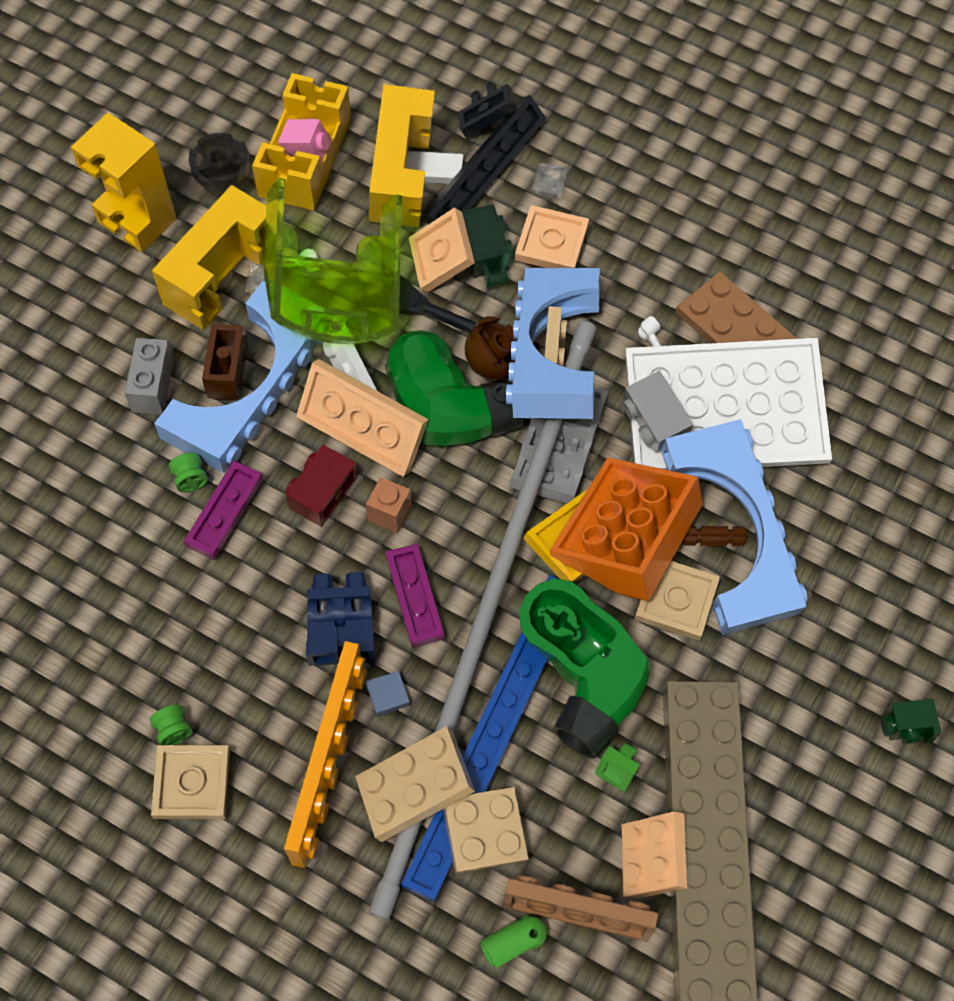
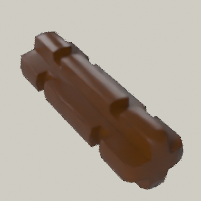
(716, 536)

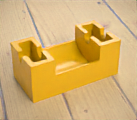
(403, 122)
(304, 173)
(133, 181)
(208, 254)

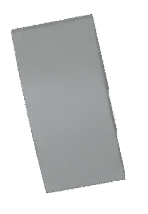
(567, 456)

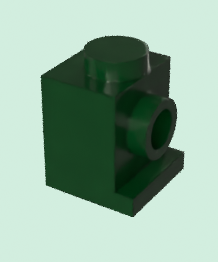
(911, 721)

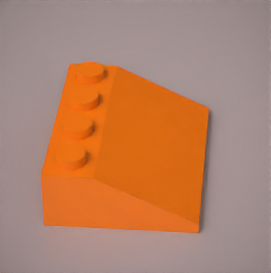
(629, 526)

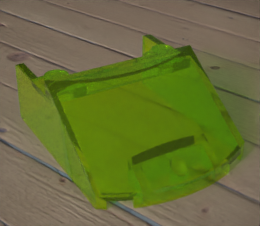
(331, 297)

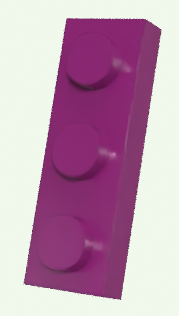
(223, 510)
(414, 595)

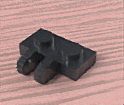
(486, 110)

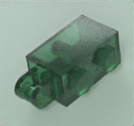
(488, 244)

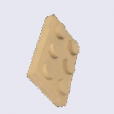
(414, 784)

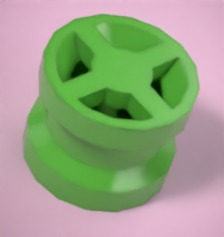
(188, 472)
(171, 725)

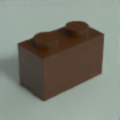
(225, 362)

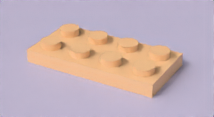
(361, 417)

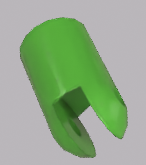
(513, 940)

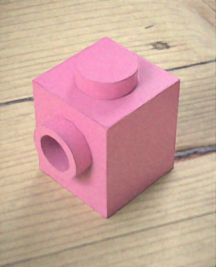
(305, 136)

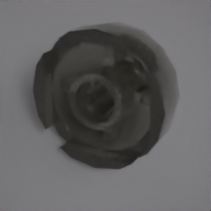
(219, 162)

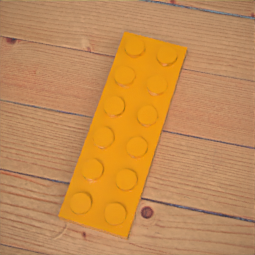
(328, 745)

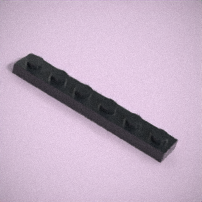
(488, 160)

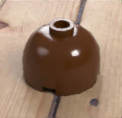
(490, 349)

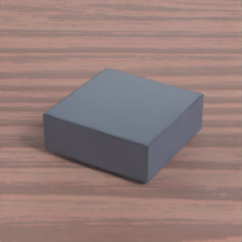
(387, 693)

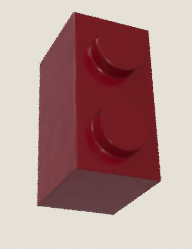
(321, 485)

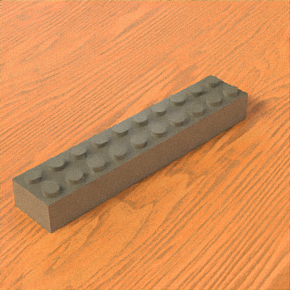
(707, 785)

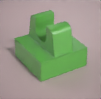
(618, 767)

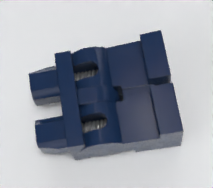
(338, 617)

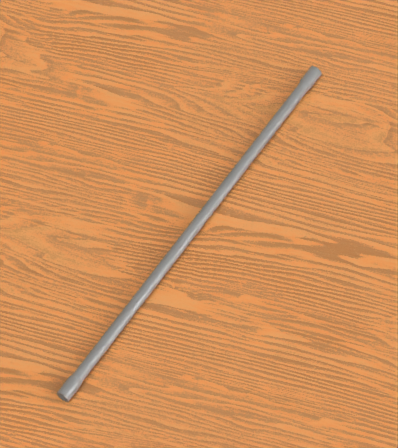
(390, 884)

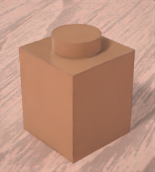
(388, 505)

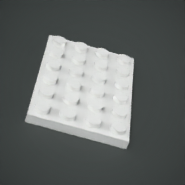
(764, 383)

